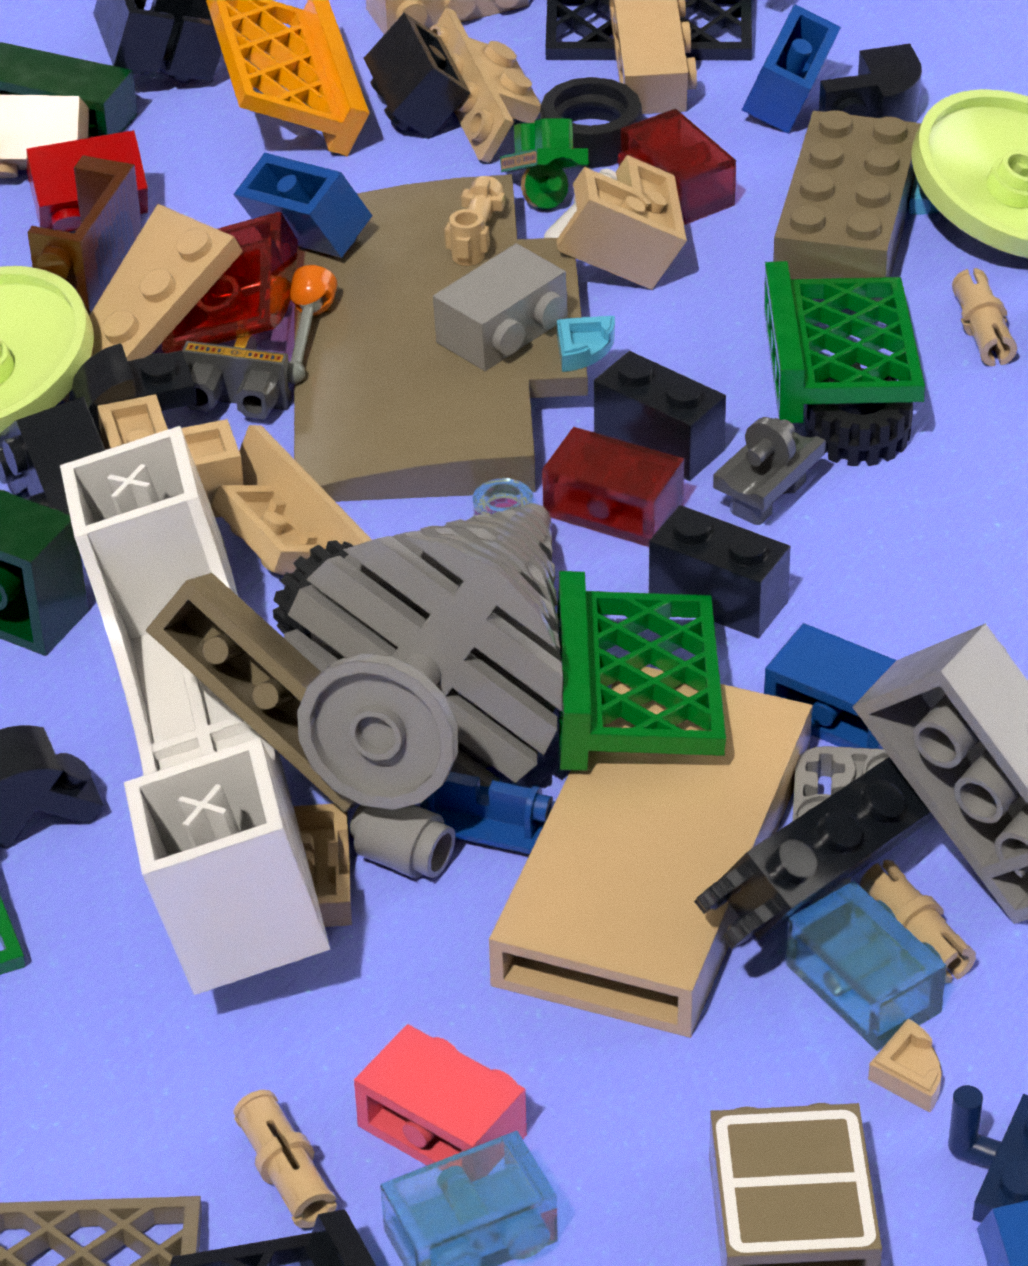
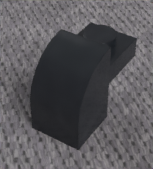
(885, 85)
(112, 378)
(41, 781)

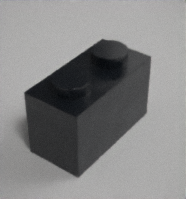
(415, 76)
(660, 411)
(718, 559)

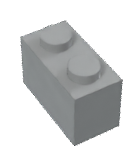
(500, 306)

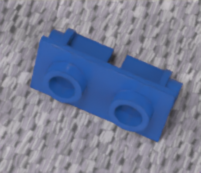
(492, 815)

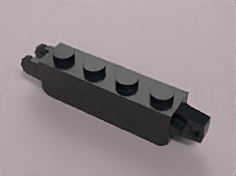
(817, 852)

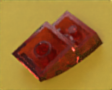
(250, 293)

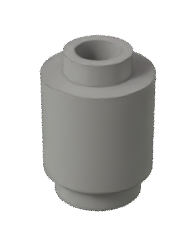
(403, 839)

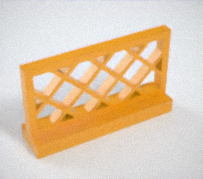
(307, 49)

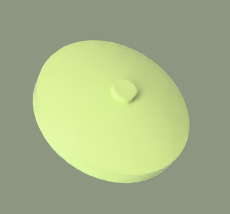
(976, 165)
(41, 340)

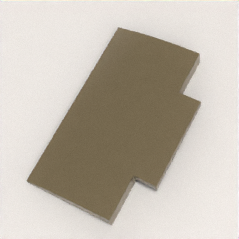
(385, 401)

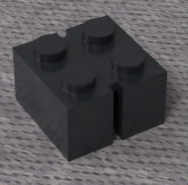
(166, 37)

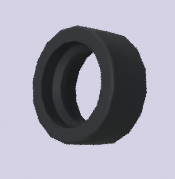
(594, 100)

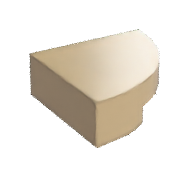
(909, 1066)

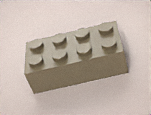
(847, 197)

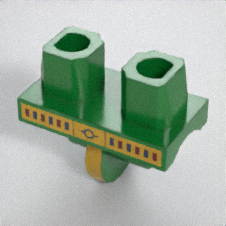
(545, 153)

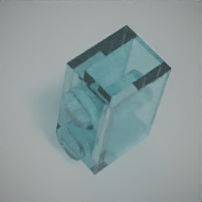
(865, 964)
(472, 1208)

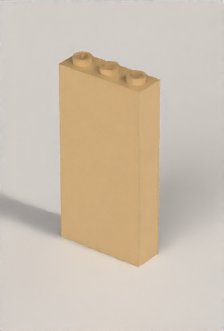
(626, 851)

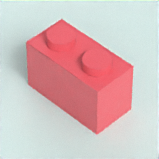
(435, 1099)

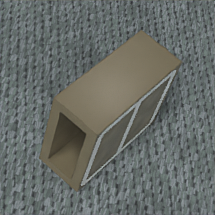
(793, 1187)

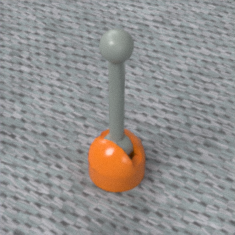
(312, 293)

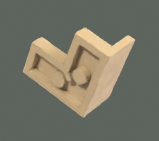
(626, 223)
(209, 443)

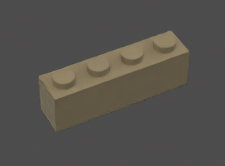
(242, 665)

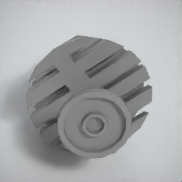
(431, 657)

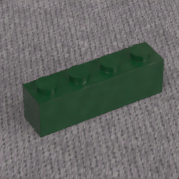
(102, 87)

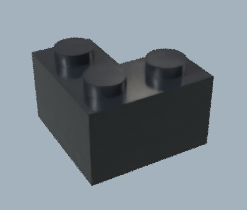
(41, 443)

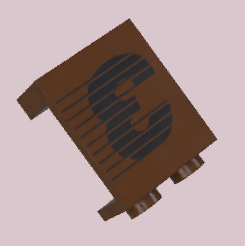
(106, 233)

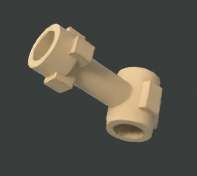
(466, 230)

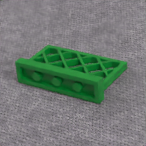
(796, 341)
(590, 669)

